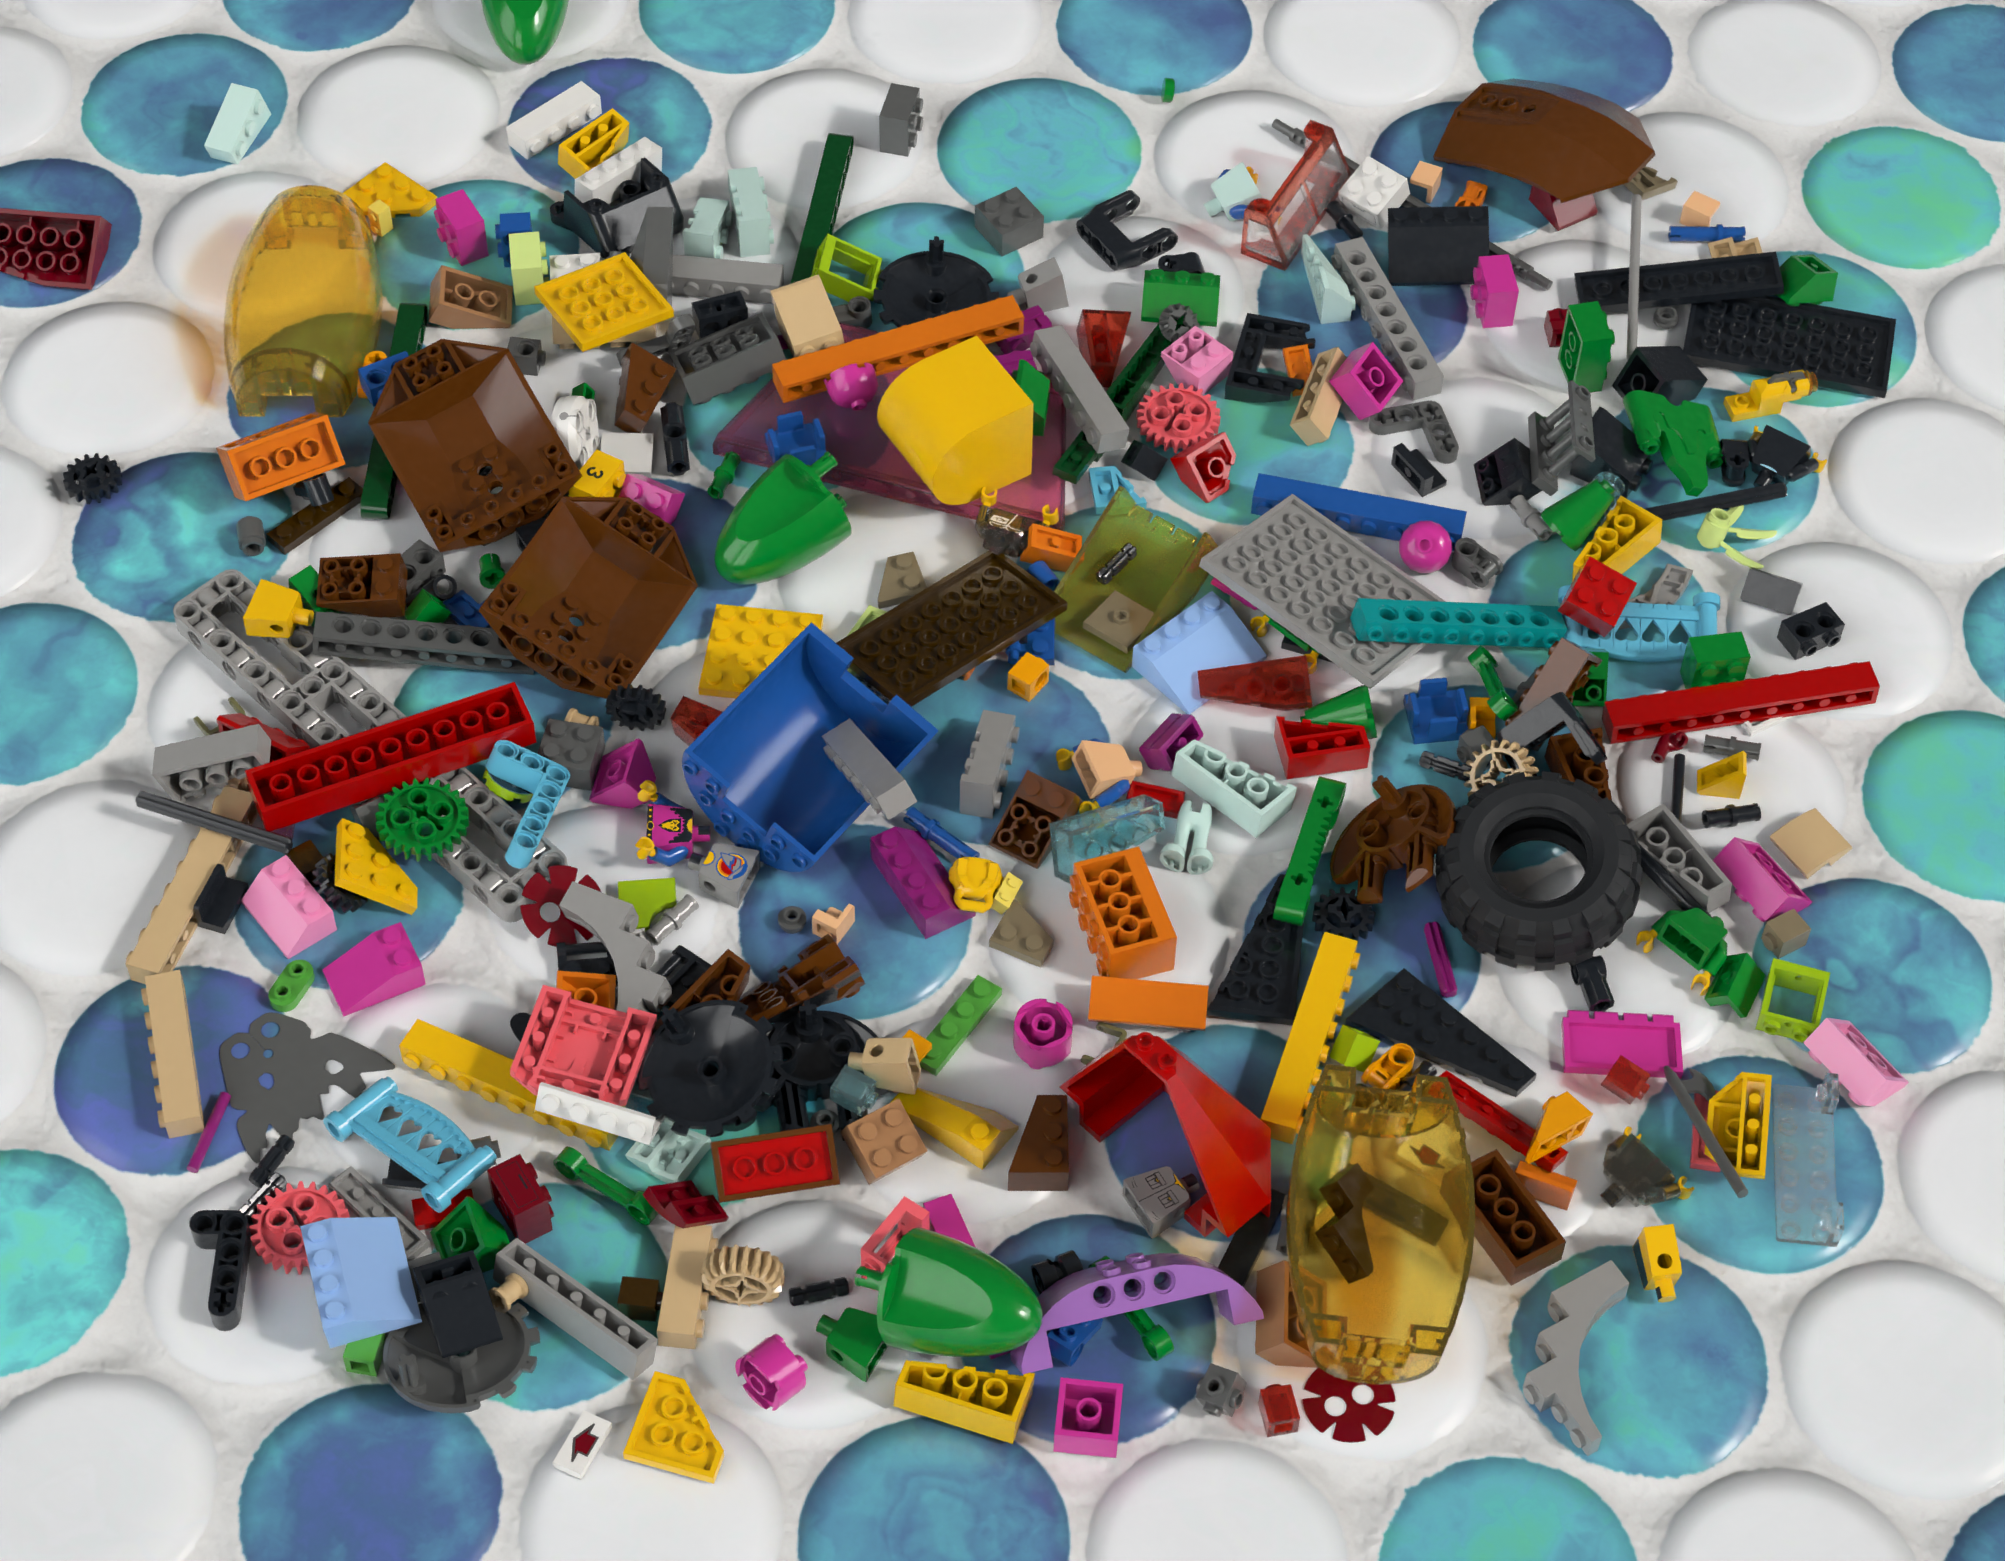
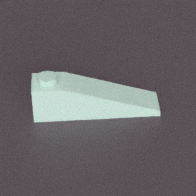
(1327, 287)

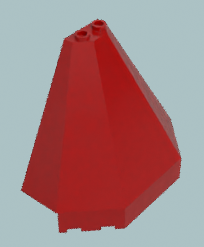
(1222, 1133)

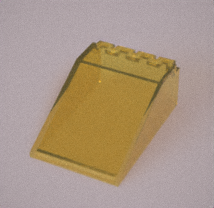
(1159, 577)

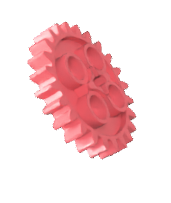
(1177, 417)
(274, 1241)

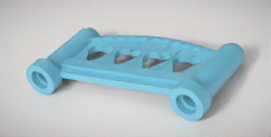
(1695, 619)
(442, 1179)

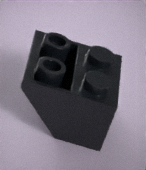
(1505, 474)

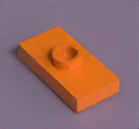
(1298, 364)

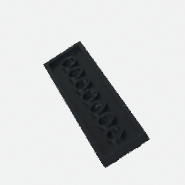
(1684, 282)

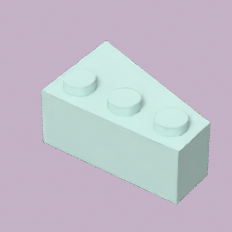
(237, 124)
(708, 228)

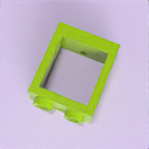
(852, 257)
(1810, 981)

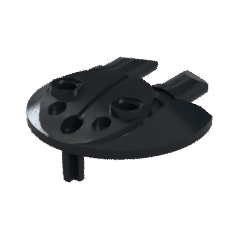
(813, 1063)

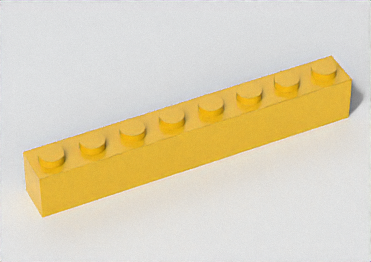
(1309, 1036)
(486, 1074)

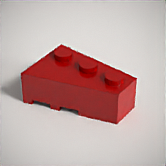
(1320, 749)

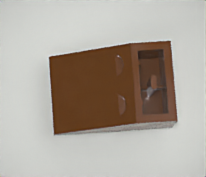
(363, 584)
(1025, 824)

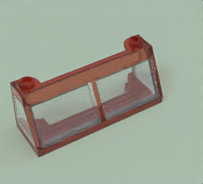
(1276, 227)

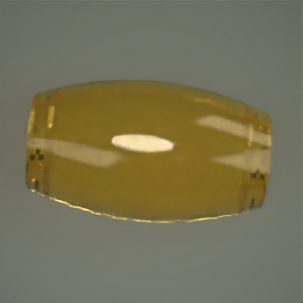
(303, 303)
(1414, 1221)

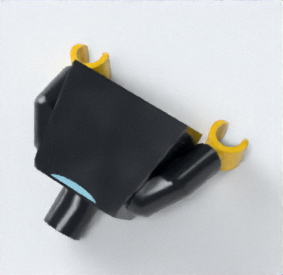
(1780, 457)

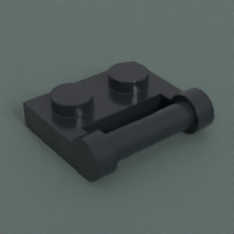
(594, 965)
(687, 975)

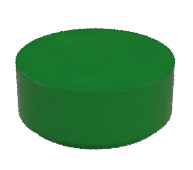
(1168, 90)

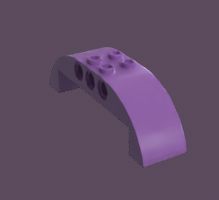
(1179, 1278)

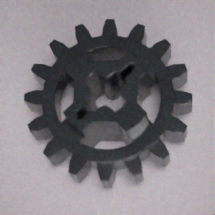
(92, 478)
(635, 707)
(340, 897)
(1329, 916)

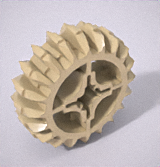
(1494, 755)
(742, 1275)

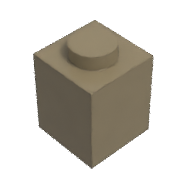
(1785, 933)

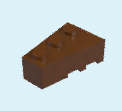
(1043, 1153)

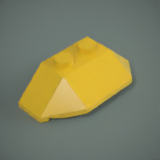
(1741, 1122)

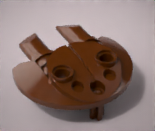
(1392, 831)

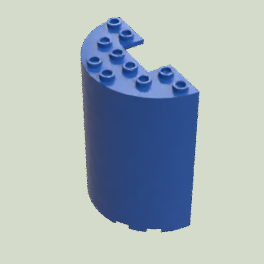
(764, 761)

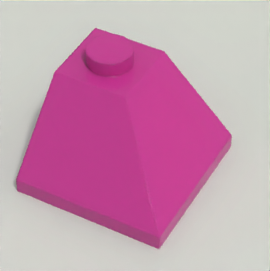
(621, 776)

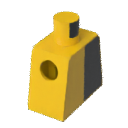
(1658, 1260)

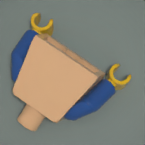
(1102, 769)

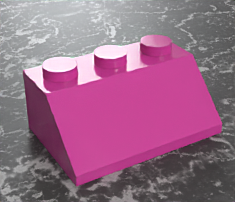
(1759, 880)

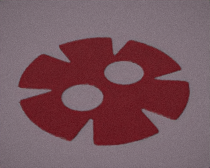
(543, 892)
(1349, 1424)

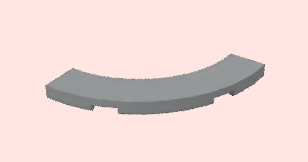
(1666, 590)

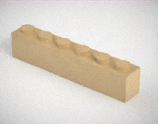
(174, 1054)

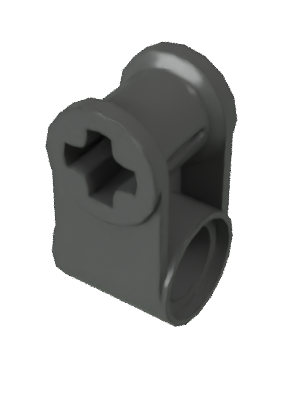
(1475, 561)

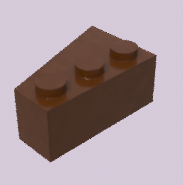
(641, 387)

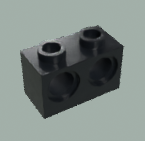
(718, 313)
(1810, 631)

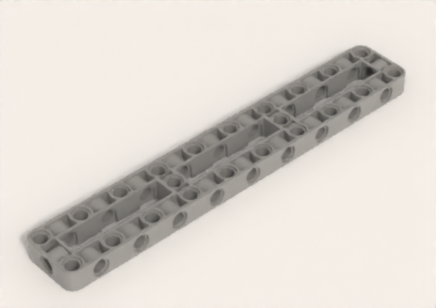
(333, 681)

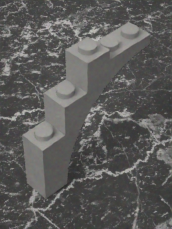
(612, 924)
(1557, 1382)

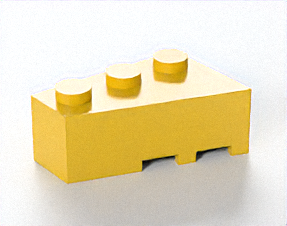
(594, 144)

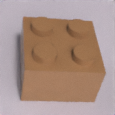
(883, 1141)

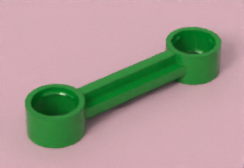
(1499, 700)
(575, 1166)
(1154, 1337)

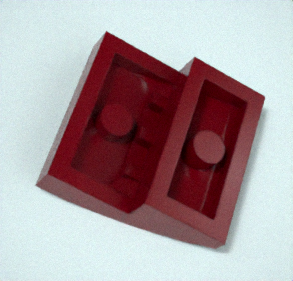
(684, 1204)

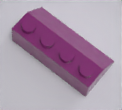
(917, 879)

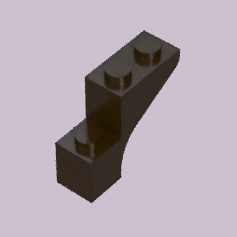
(1345, 1232)

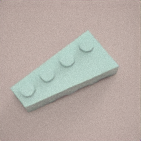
(750, 211)
(1232, 788)

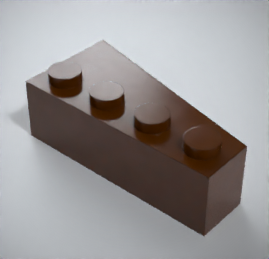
(722, 981)

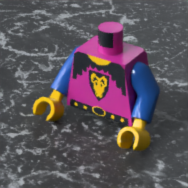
(669, 829)

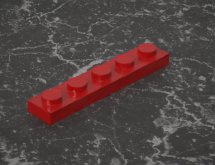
(1499, 1122)

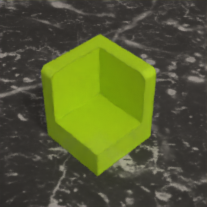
(1354, 1048)

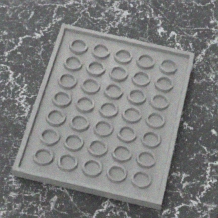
(1308, 581)

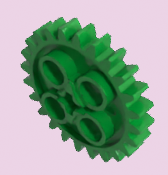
(422, 819)

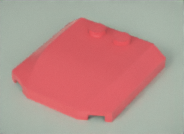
(582, 1047)

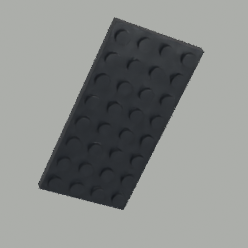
(1770, 338)

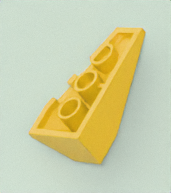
(961, 1126)

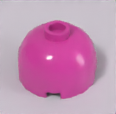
(852, 386)
(1425, 547)

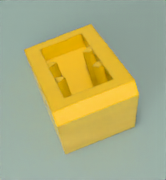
(1723, 777)

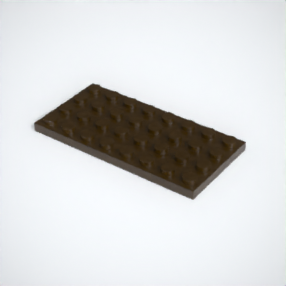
(950, 628)

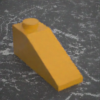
(1560, 1123)

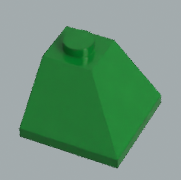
(469, 1229)

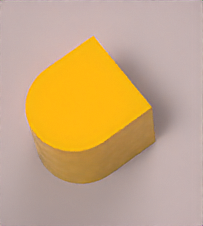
(960, 422)

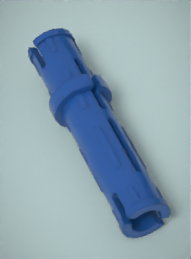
(1706, 234)
(933, 831)

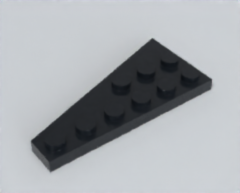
(1264, 971)
(1436, 1031)

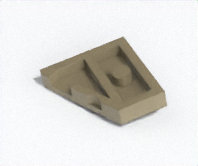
(1648, 184)
(900, 580)
(1021, 936)

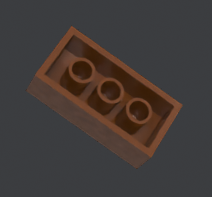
(1511, 1221)

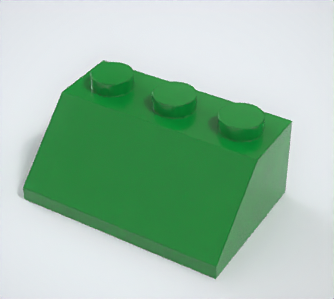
(1181, 287)

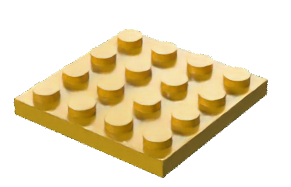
(604, 301)
(745, 644)

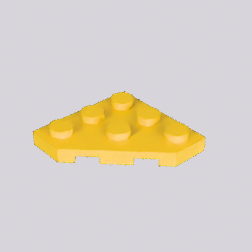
(393, 189)
(369, 869)
(674, 1432)

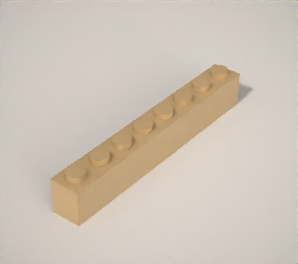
(174, 918)

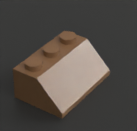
(1279, 1333)

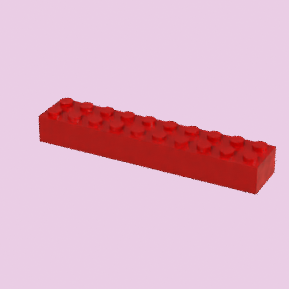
(387, 756)

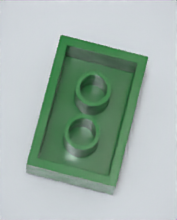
(1586, 345)

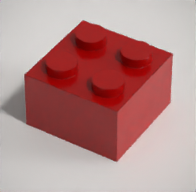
(1597, 596)

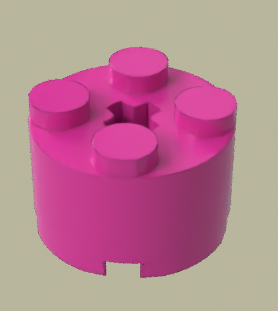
(1042, 1033)
(772, 1372)

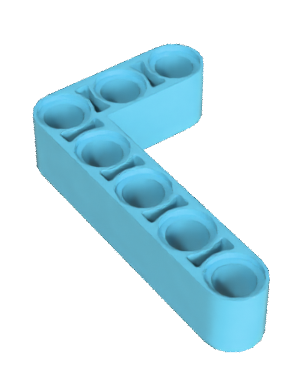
(538, 776)

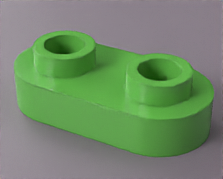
(293, 983)

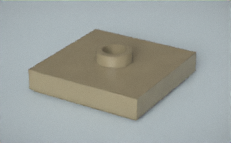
(1118, 621)

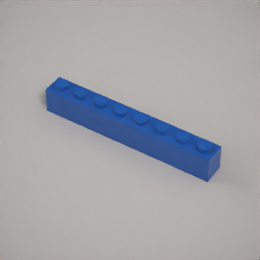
(1356, 510)

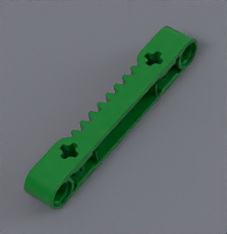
(1298, 881)

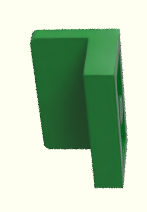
(1736, 984)

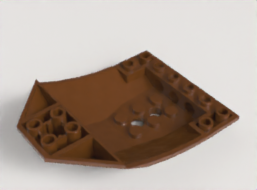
(1563, 147)
(450, 417)
(610, 570)

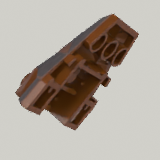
(819, 977)

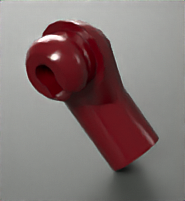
(1668, 743)

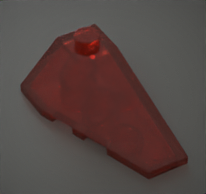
(1266, 684)

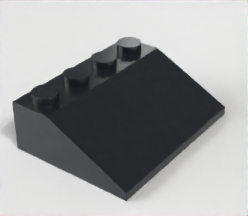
(1436, 244)

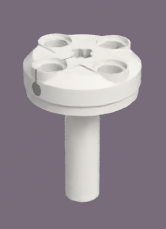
(577, 427)

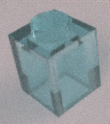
(854, 1091)

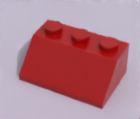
(281, 744)

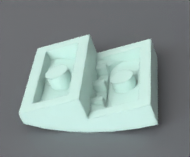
(669, 1154)

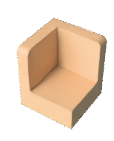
(1428, 177)
(1698, 210)
(833, 922)

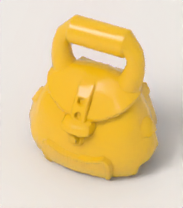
(974, 880)

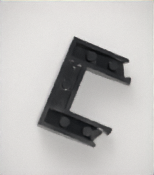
(1259, 333)

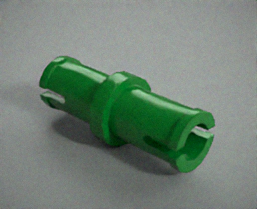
(724, 475)

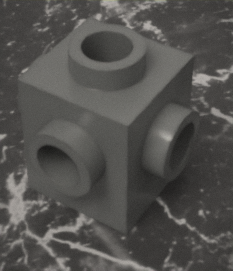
(1220, 1391)

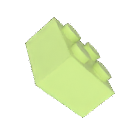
(527, 266)

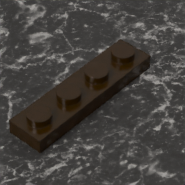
(315, 518)

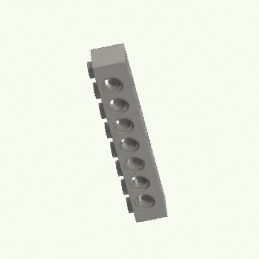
(1387, 318)

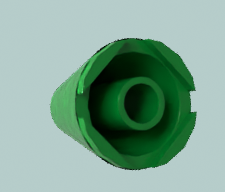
(1579, 512)
(1347, 708)

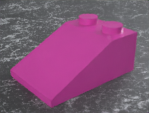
(375, 970)

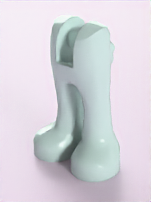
(1200, 858)

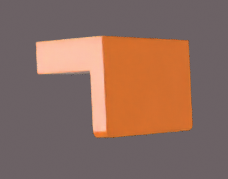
(1051, 546)
(1546, 1186)

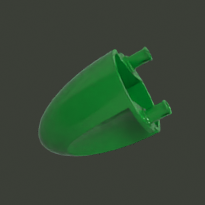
(525, 27)
(781, 523)
(951, 1299)

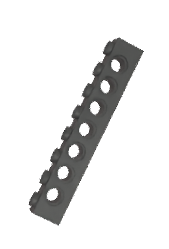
(413, 643)

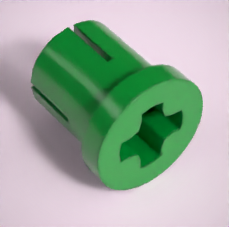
(491, 572)

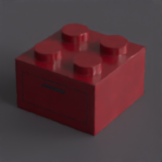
(521, 1199)

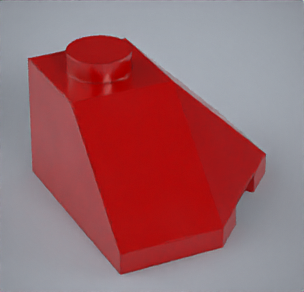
(1206, 466)

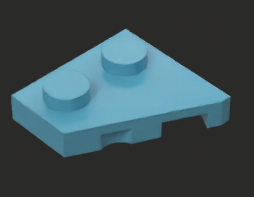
(1104, 484)

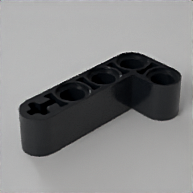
(224, 1270)

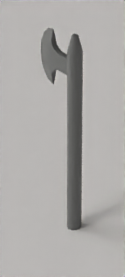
(1701, 1085)

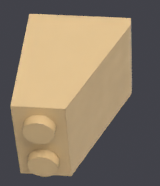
(806, 316)

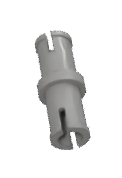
(1530, 518)
(672, 919)

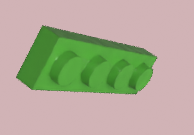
(959, 1023)

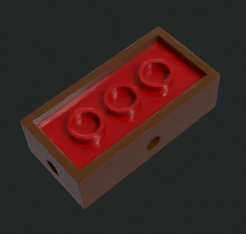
(775, 1163)

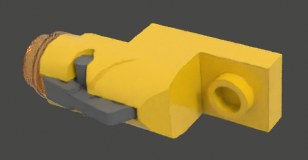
(1769, 394)

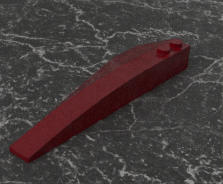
(53, 247)

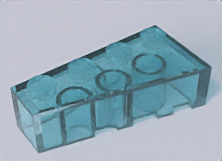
(1104, 832)

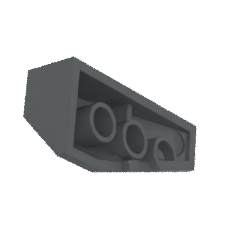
(655, 249)

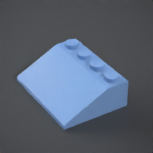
(1195, 640)
(360, 1277)

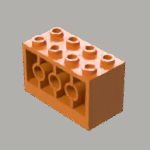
(280, 456)
(1123, 915)

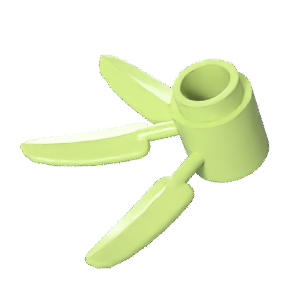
(1716, 526)

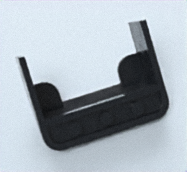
(618, 226)

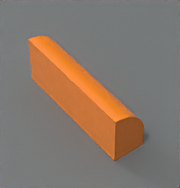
(1148, 1003)

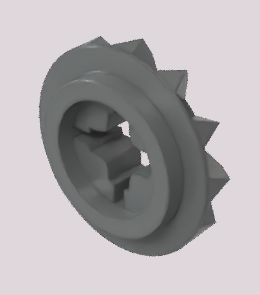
(1168, 324)

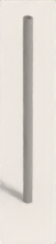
(1634, 266)

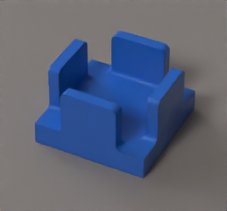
(796, 438)
(1436, 713)

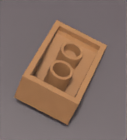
(469, 301)

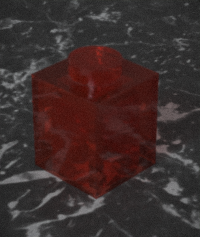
(1626, 1080)
(1278, 1410)

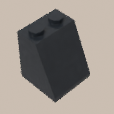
(1661, 371)
(1614, 453)

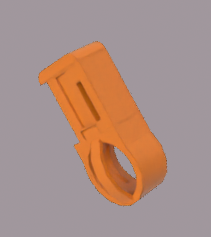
(1473, 195)

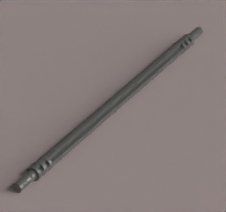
(1519, 267)

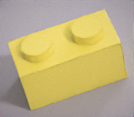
(380, 218)
(1006, 893)

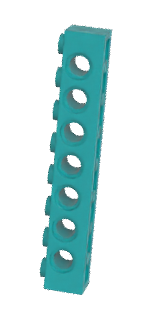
(1457, 623)

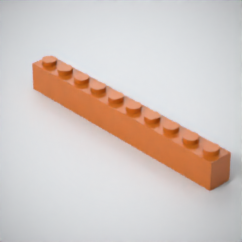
(899, 346)

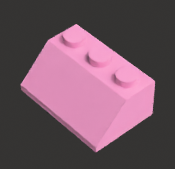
(288, 908)
(1855, 1061)

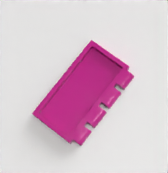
(1597, 1043)

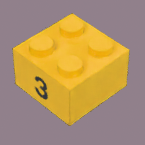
(600, 477)

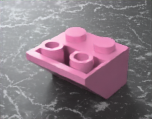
(1198, 360)

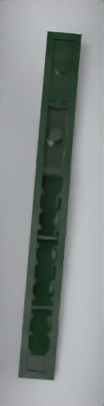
(1125, 394)

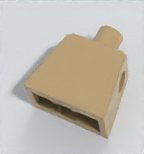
(890, 1063)

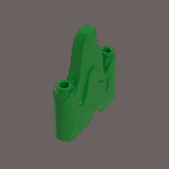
(1681, 433)

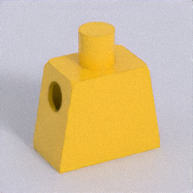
(275, 611)

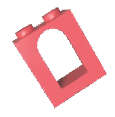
(908, 1216)

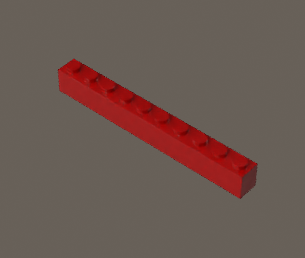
(1740, 702)

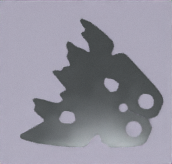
(297, 1076)

